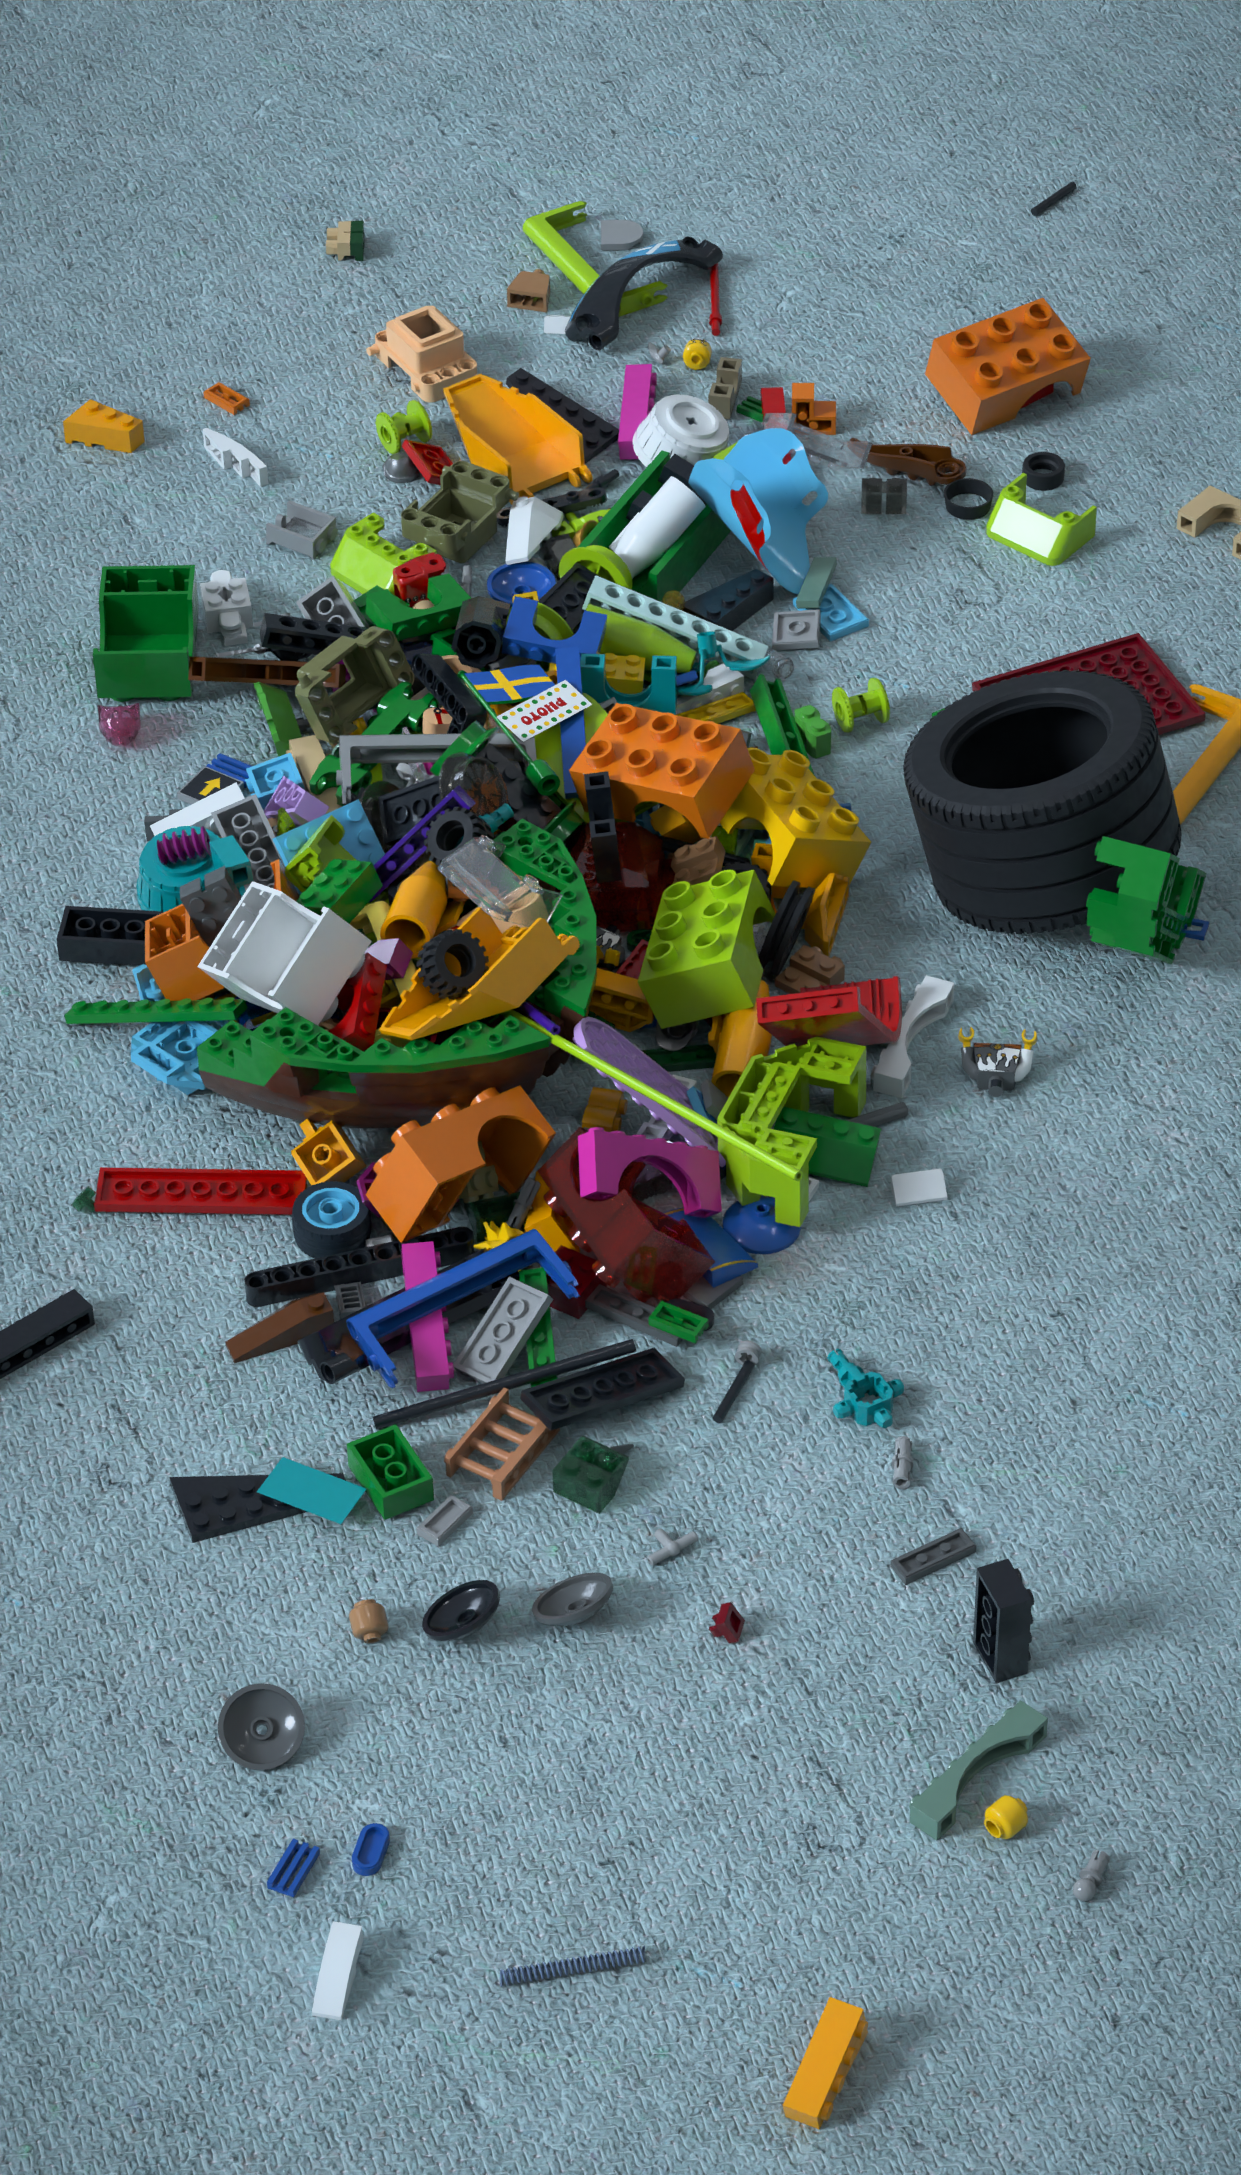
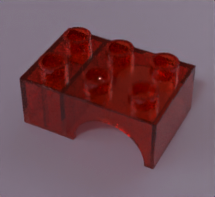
(631, 1240)

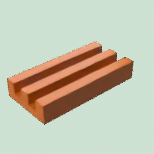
(225, 398)

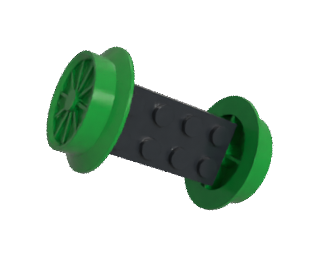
(522, 795)

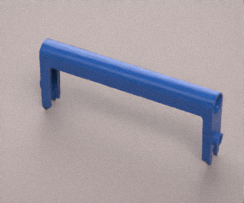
(450, 1287)

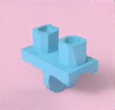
(146, 984)

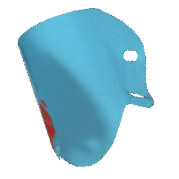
(763, 500)

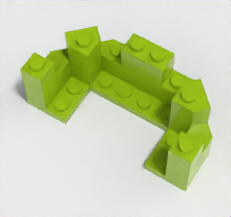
(758, 1100)

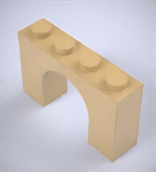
(1210, 508)

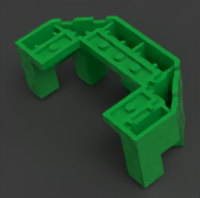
(1151, 903)

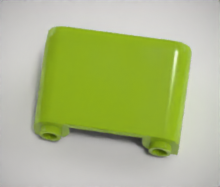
(317, 853)

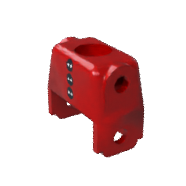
(412, 577)

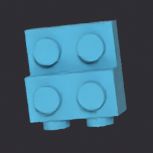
(267, 775)

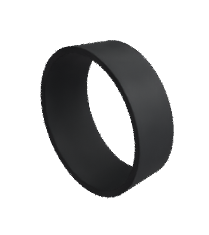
(968, 486)

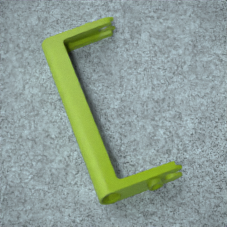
(543, 232)

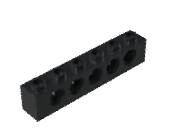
(304, 634)

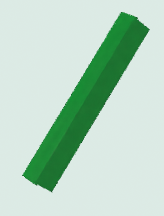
(776, 717)

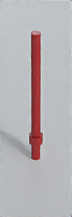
(715, 317)

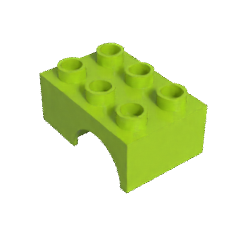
(704, 948)

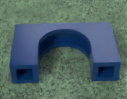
(524, 641)

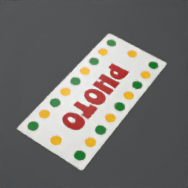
(544, 710)

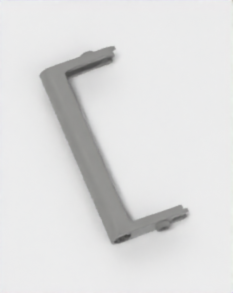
(411, 749)

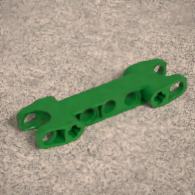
(395, 712)

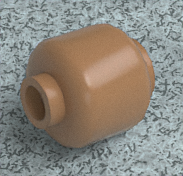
(368, 1621)

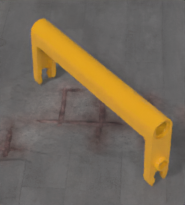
(1216, 755)

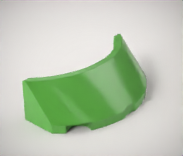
(278, 715)

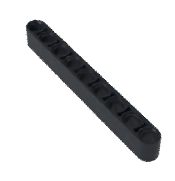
(352, 1266)

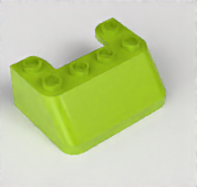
(368, 559)

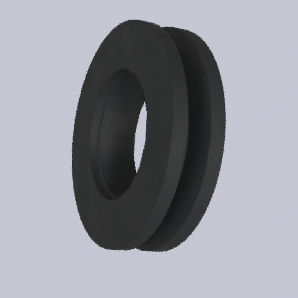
(785, 927)

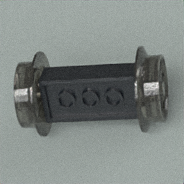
(397, 810)

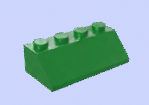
(843, 1147)

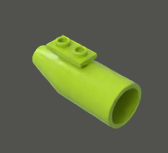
(635, 637)

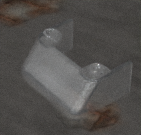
(494, 886)

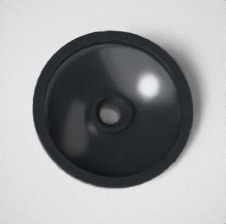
(461, 1611)

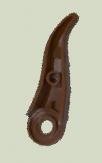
(918, 461)

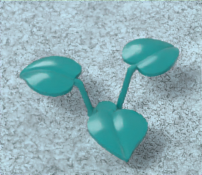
(707, 649)

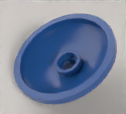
(519, 579)
(755, 1227)

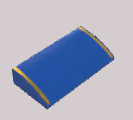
(728, 1255)

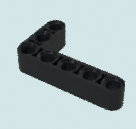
(449, 691)

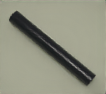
(1053, 198)
(733, 1391)

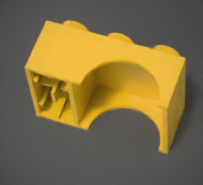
(804, 821)

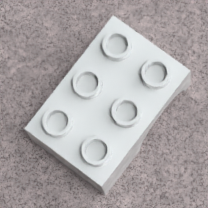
(285, 954)

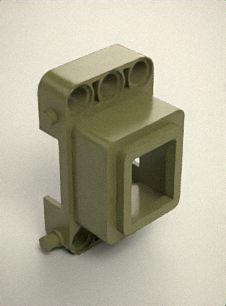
(460, 513)
(374, 667)

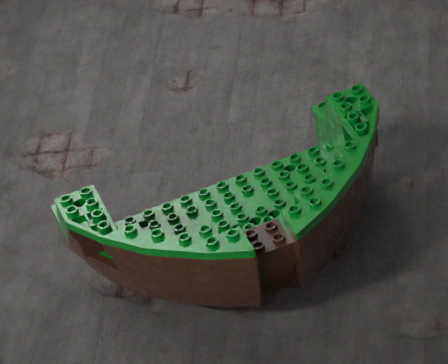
(288, 1058)

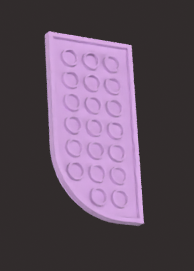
(620, 1052)

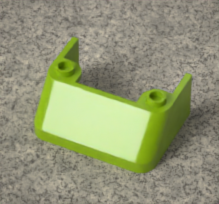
(1035, 532)

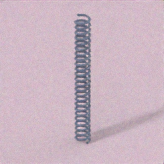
(571, 1964)

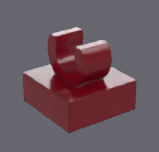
(728, 1623)

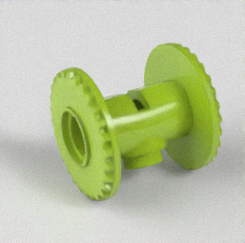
(399, 426)
(848, 708)

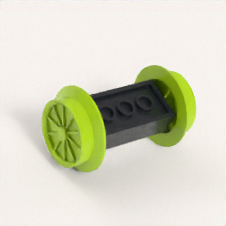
(561, 607)

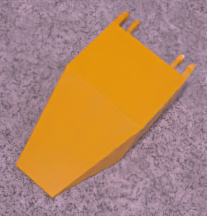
(516, 435)
(516, 964)

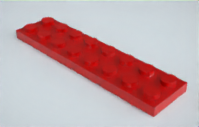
(198, 1190)

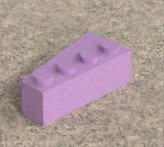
(298, 803)

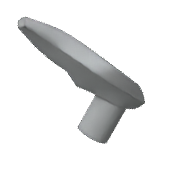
(657, 354)

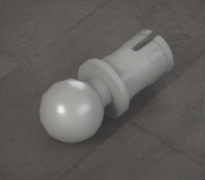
(1085, 1888)

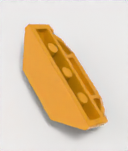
(826, 912)
(620, 1001)

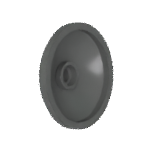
(573, 1599)
(259, 1706)

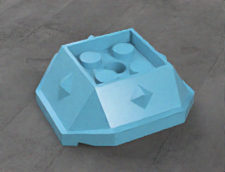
(170, 1051)

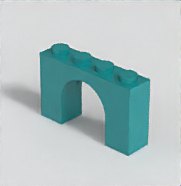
(659, 696)
(229, 854)

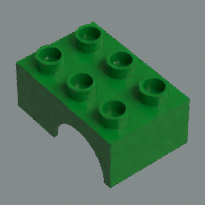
(146, 632)

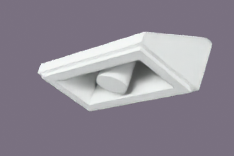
(555, 324)
(918, 1187)

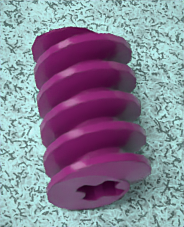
(184, 846)

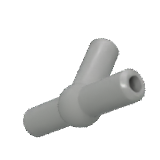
(671, 1547)

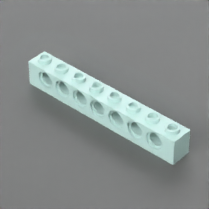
(673, 621)

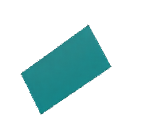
(311, 1490)

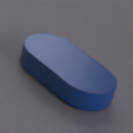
(370, 1849)

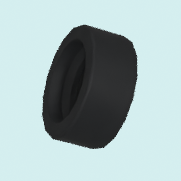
(1047, 461)

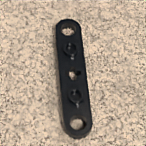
(565, 503)

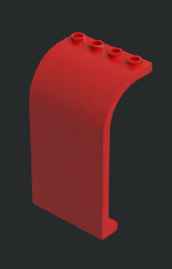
(844, 1012)

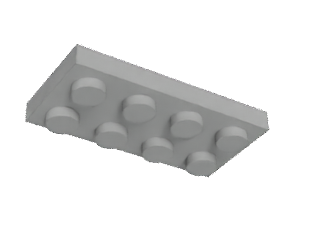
(502, 1332)

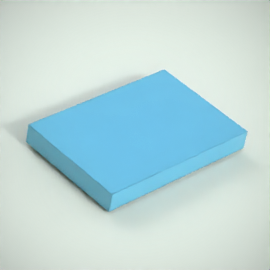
(838, 615)

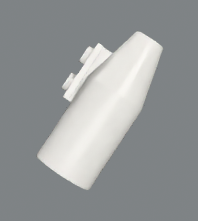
(657, 526)

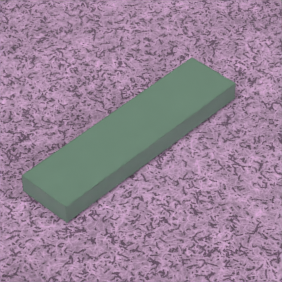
(816, 582)

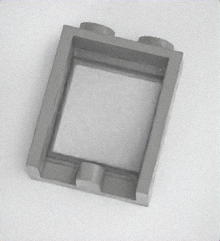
(302, 530)

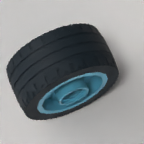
(330, 1219)

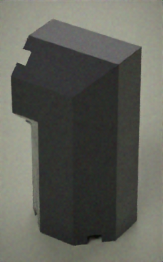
(480, 631)

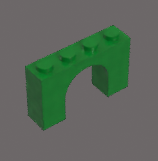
(411, 622)

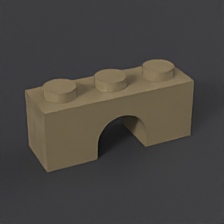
(727, 385)

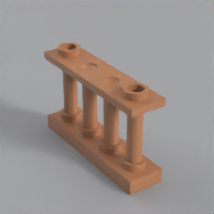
(516, 1461)

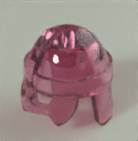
(119, 723)

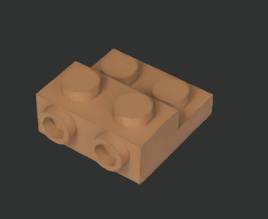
(698, 861)
(810, 969)

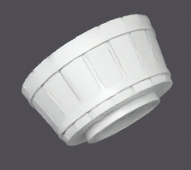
(683, 428)

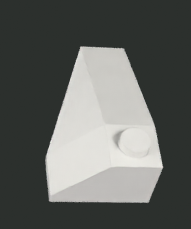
(529, 525)

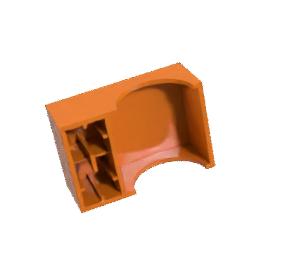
(1003, 361)
(667, 761)
(177, 948)
(436, 1161)

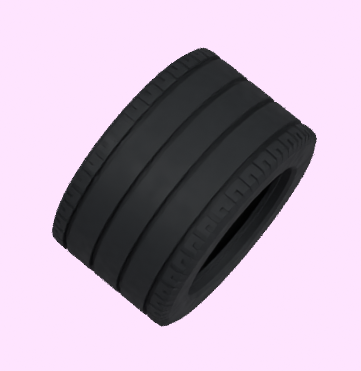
(1025, 786)

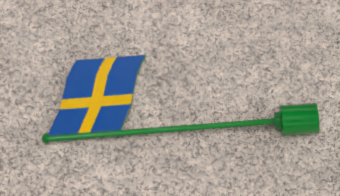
(514, 686)

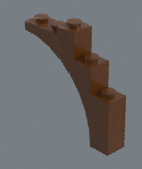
(256, 670)

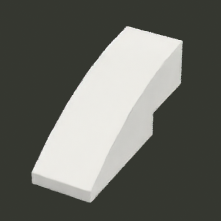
(337, 1970)

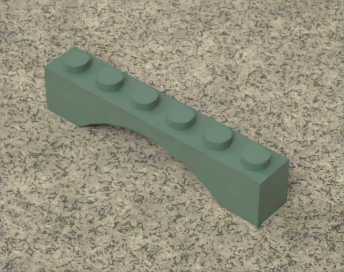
(1012, 1735)

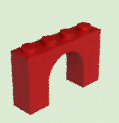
(363, 997)

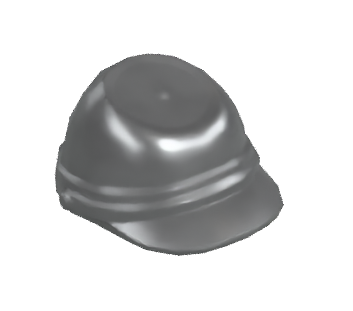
(400, 468)
(675, 1037)

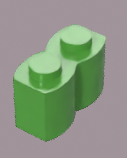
(813, 731)

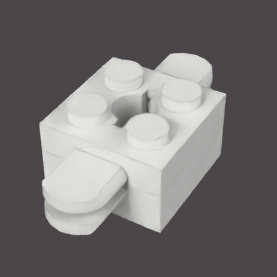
(226, 604)

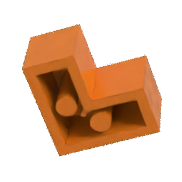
(811, 413)

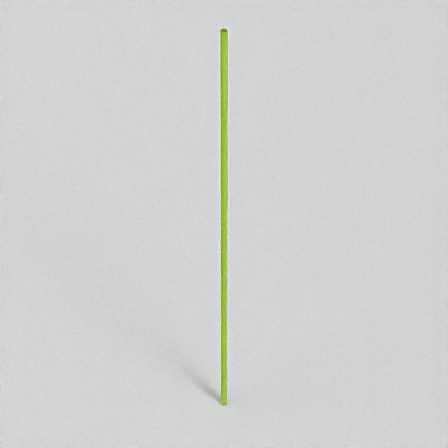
(654, 1095)

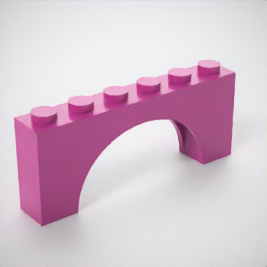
(690, 1168)

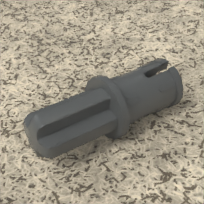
(523, 1203)

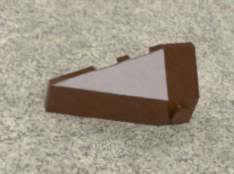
(282, 1327)

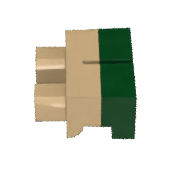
(346, 240)

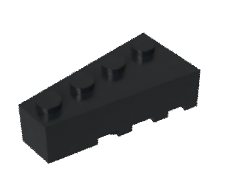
(734, 600)

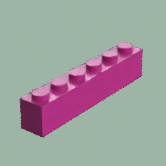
(636, 405)
(428, 1332)

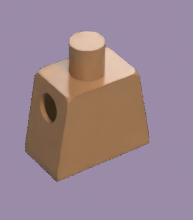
(529, 291)

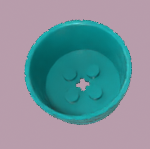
(160, 884)

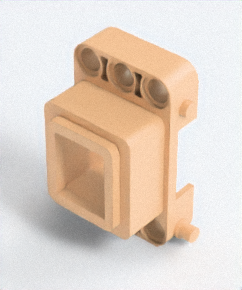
(427, 350)

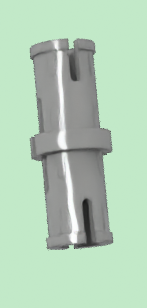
(902, 1462)

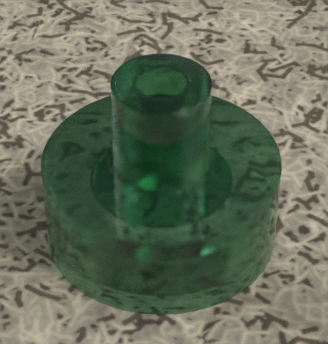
(85, 1200)

